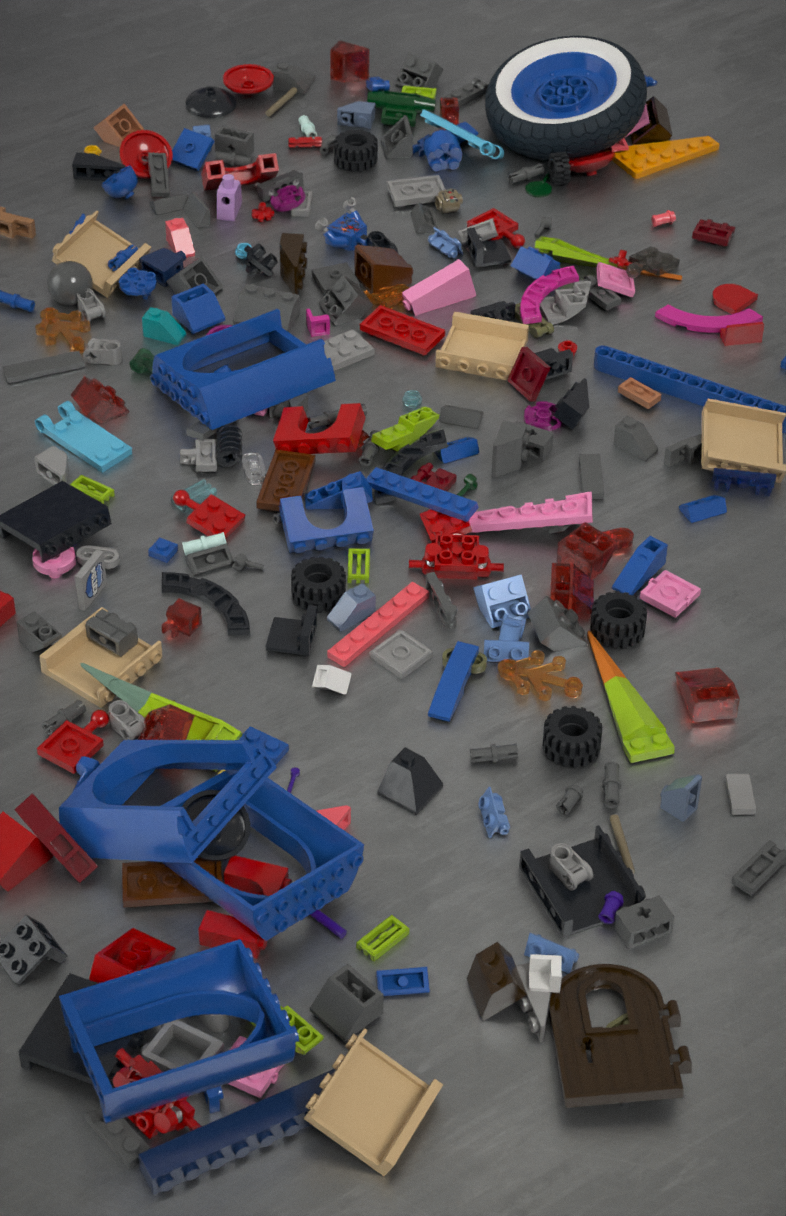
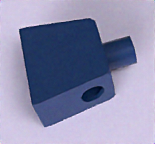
(163, 264)

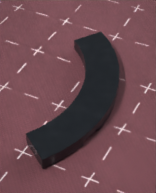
(408, 456)
(212, 594)

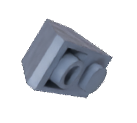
(356, 114)

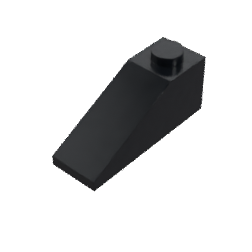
(94, 167)

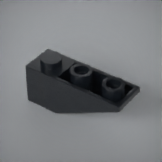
(573, 405)

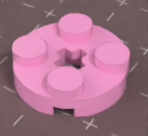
(55, 567)

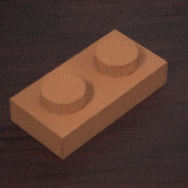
(639, 393)

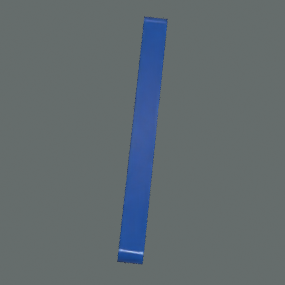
(675, 382)

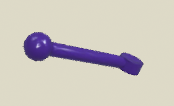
(295, 772)

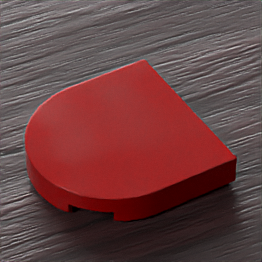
(733, 297)

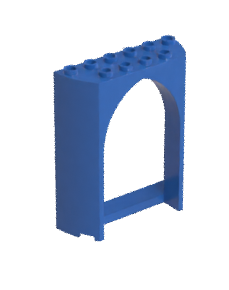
(232, 395)
(158, 833)
(319, 845)
(202, 983)

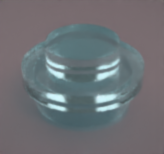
(412, 399)

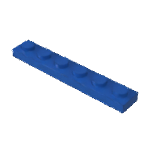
(422, 494)

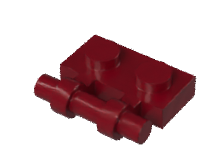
(713, 232)
(440, 479)

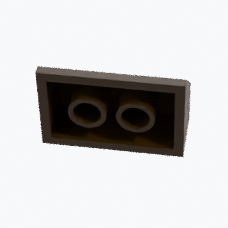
(659, 126)

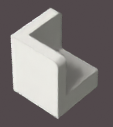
(331, 678)
(545, 973)

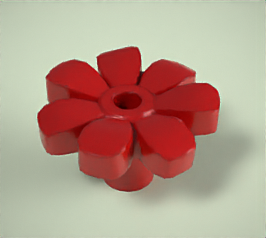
(262, 212)
(620, 259)

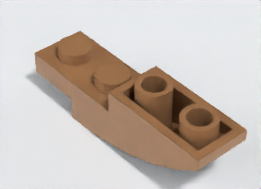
(16, 225)

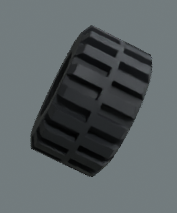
(355, 150)
(318, 583)
(618, 619)
(572, 736)

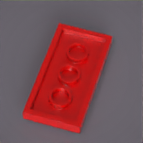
(402, 330)

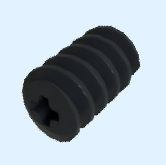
(229, 445)

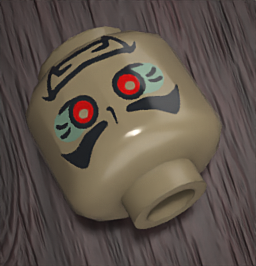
(448, 201)

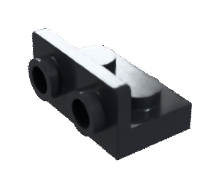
(498, 310)

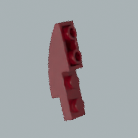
(55, 838)

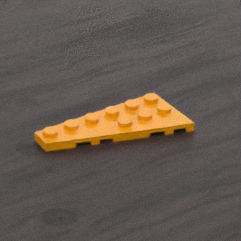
(654, 157)

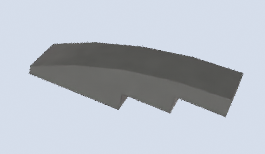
(687, 449)

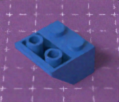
(533, 263)
(197, 308)

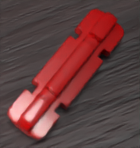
(304, 142)

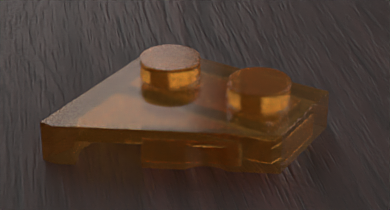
(388, 296)

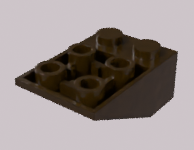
(293, 260)

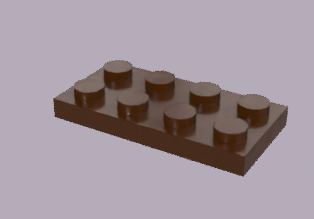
(285, 478)
(156, 884)

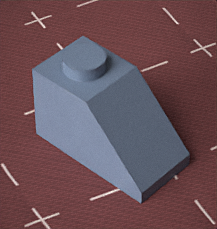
(353, 608)
(681, 796)

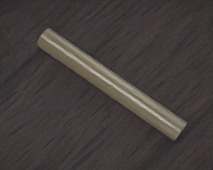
(281, 101)
(621, 842)

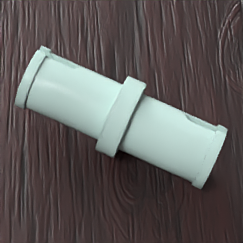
(307, 127)
(203, 543)

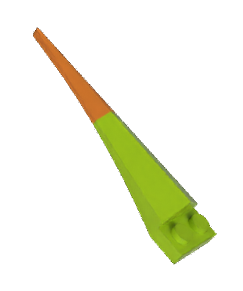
(568, 253)
(637, 726)

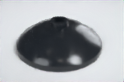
(211, 102)
(230, 838)

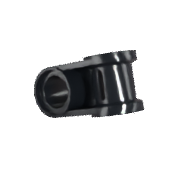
(378, 239)

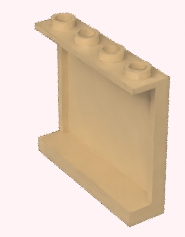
(93, 247)
(482, 346)
(742, 438)
(64, 659)
(370, 1104)

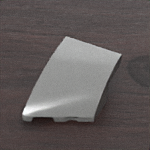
(565, 303)

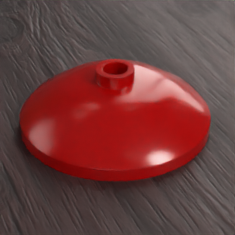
(248, 79)
(138, 145)
(591, 163)

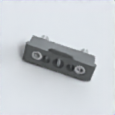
(270, 187)

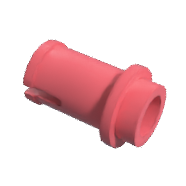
(664, 218)

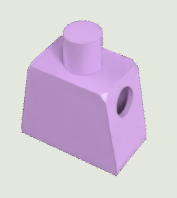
(229, 192)

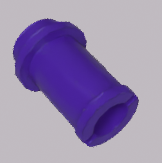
(613, 902)

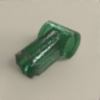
(142, 361)

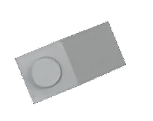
(52, 465)

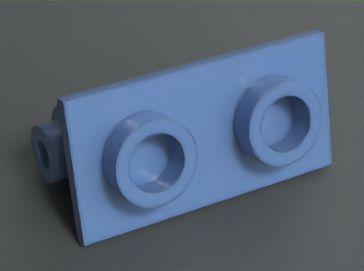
(450, 248)
(500, 650)
(492, 813)
(540, 946)

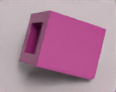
(318, 324)

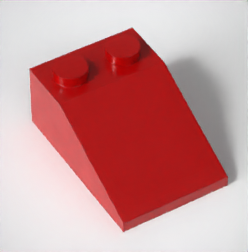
(128, 955)

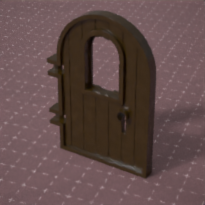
(628, 1059)

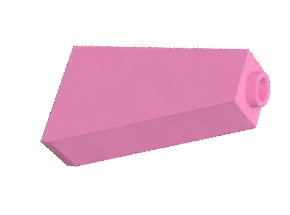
(440, 289)

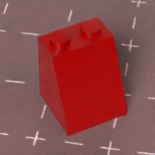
(19, 852)

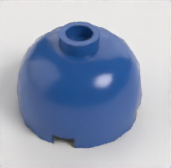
(121, 184)

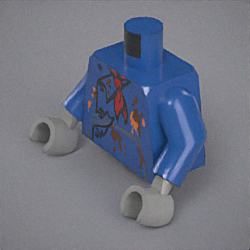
(345, 231)

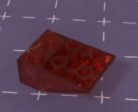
(708, 694)

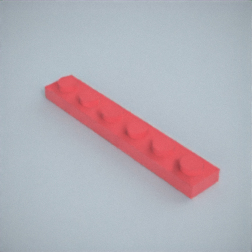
(377, 624)

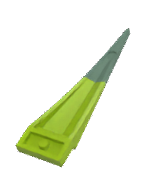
(142, 701)

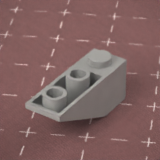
(534, 1003)

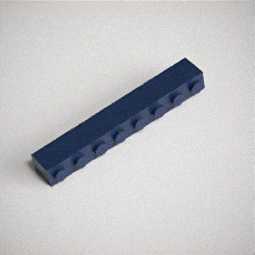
(228, 1137)

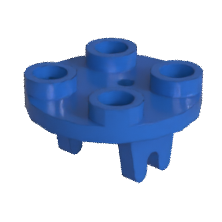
(138, 282)

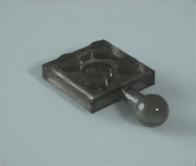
(651, 261)

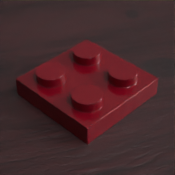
(528, 374)

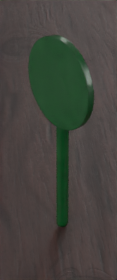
(539, 188)

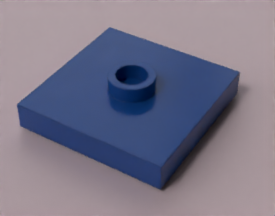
(191, 149)

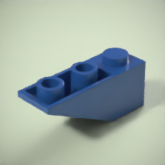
(331, 494)
(641, 566)

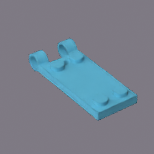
(474, 140)
(84, 438)

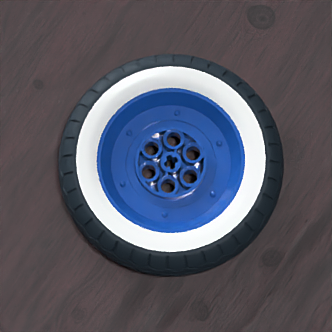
(566, 97)

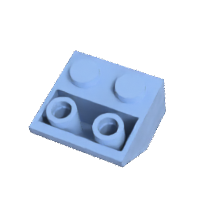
(501, 598)

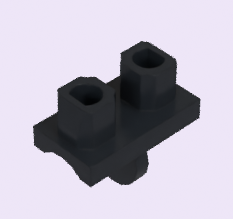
(257, 263)

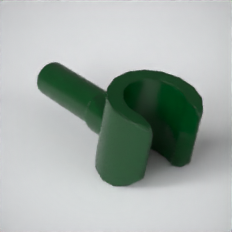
(470, 481)

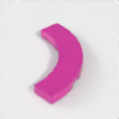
(540, 289)
(702, 323)

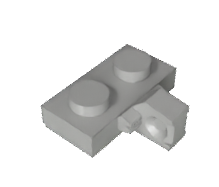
(203, 455)

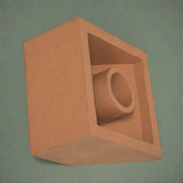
(118, 126)

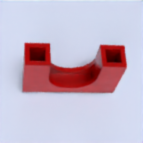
(260, 171)
(339, 438)
(250, 877)

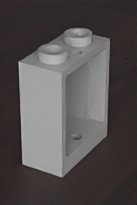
(185, 1033)

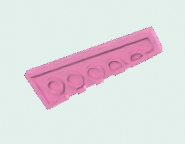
(572, 510)

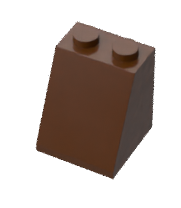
(380, 268)

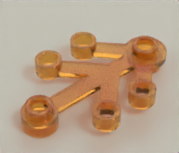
(52, 316)
(512, 670)

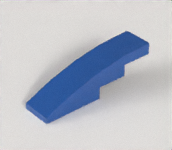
(453, 681)

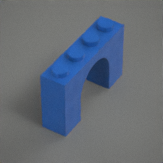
(304, 536)

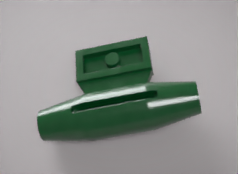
(398, 104)

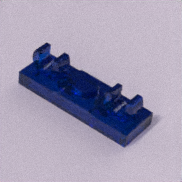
(743, 479)

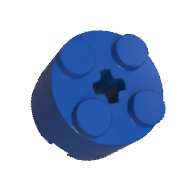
(443, 151)

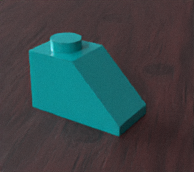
(162, 326)

